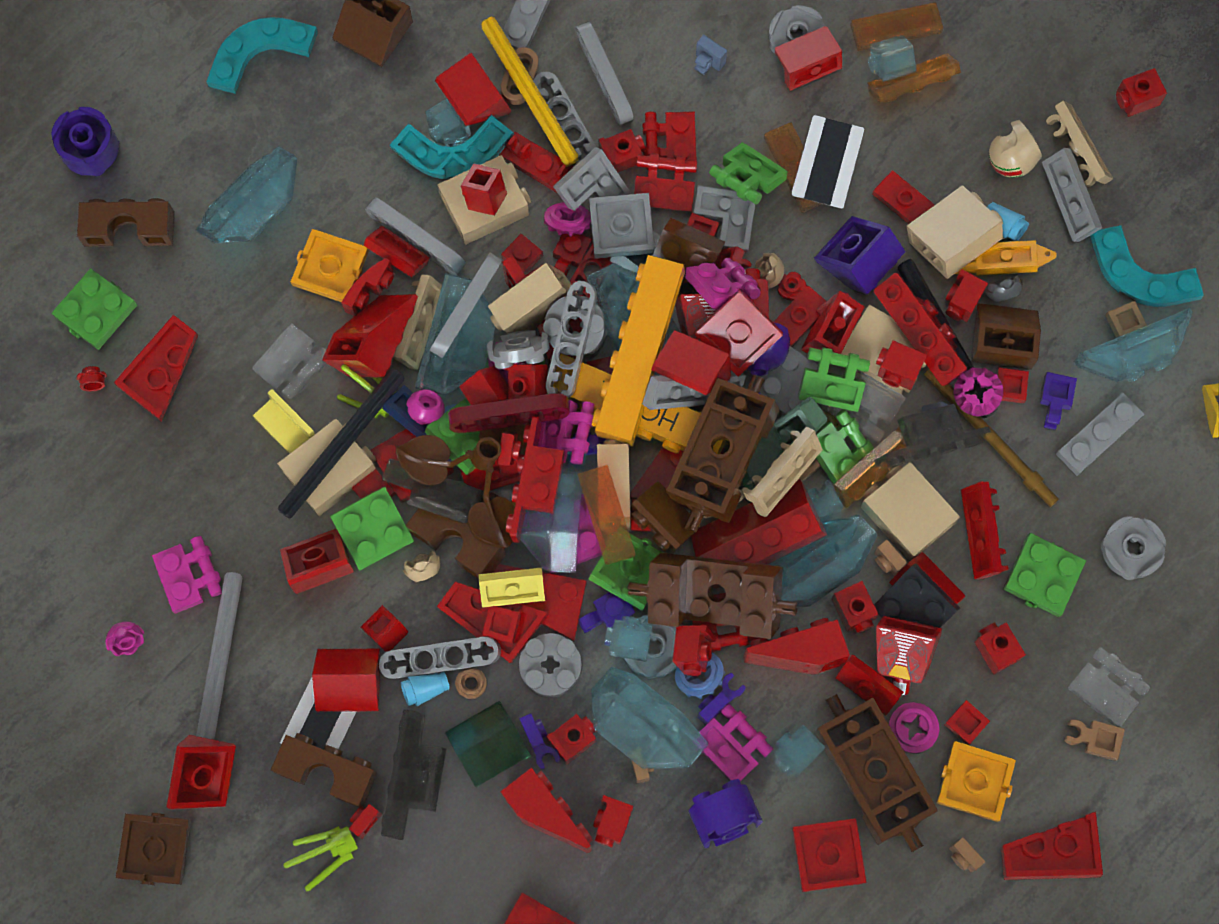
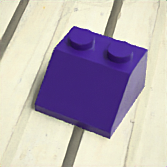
(860, 254)

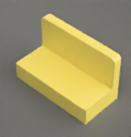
(283, 423)
(511, 587)

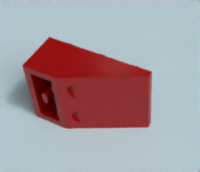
(371, 336)
(804, 651)
(538, 808)

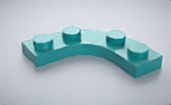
(254, 38)
(451, 161)
(1133, 281)

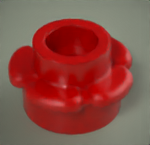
(791, 293)
(91, 378)

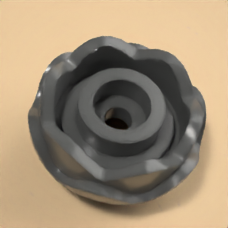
(1004, 289)

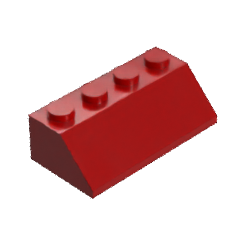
(760, 538)

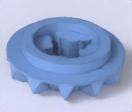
(694, 687)

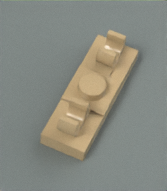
(1080, 144)
(418, 327)
(784, 471)

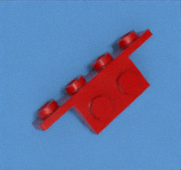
(922, 328)
(538, 482)

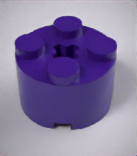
(85, 141)
(724, 814)

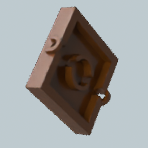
(153, 849)

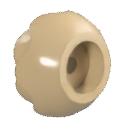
(771, 268)
(422, 567)

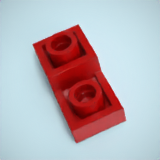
(373, 280)

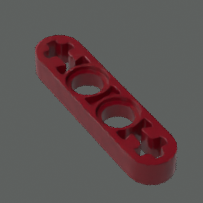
(508, 413)

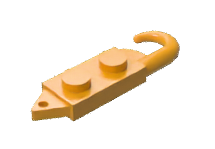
(1010, 258)

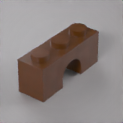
(101, 220)
(475, 556)
(299, 757)

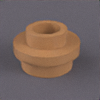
(469, 673)

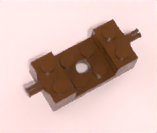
(711, 480)
(682, 591)
(889, 804)

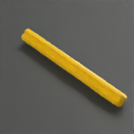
(529, 91)

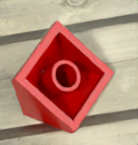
(472, 91)
(692, 363)
(316, 561)
(346, 680)
(201, 773)

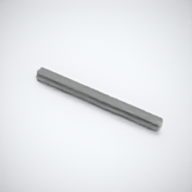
(219, 655)

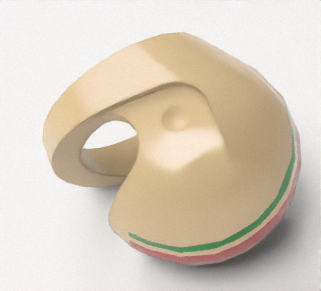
(1015, 153)

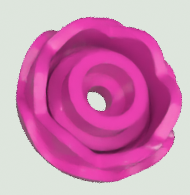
(422, 414)
(124, 638)

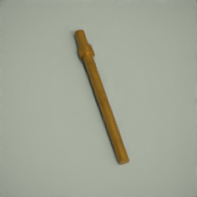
(1031, 479)

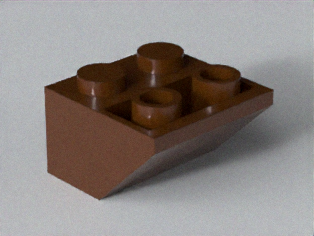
(372, 27)
(688, 247)
(1006, 336)
(662, 517)

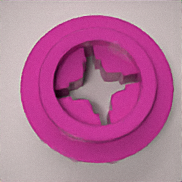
(567, 221)
(970, 403)
(927, 722)

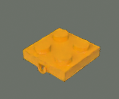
(328, 265)
(976, 781)

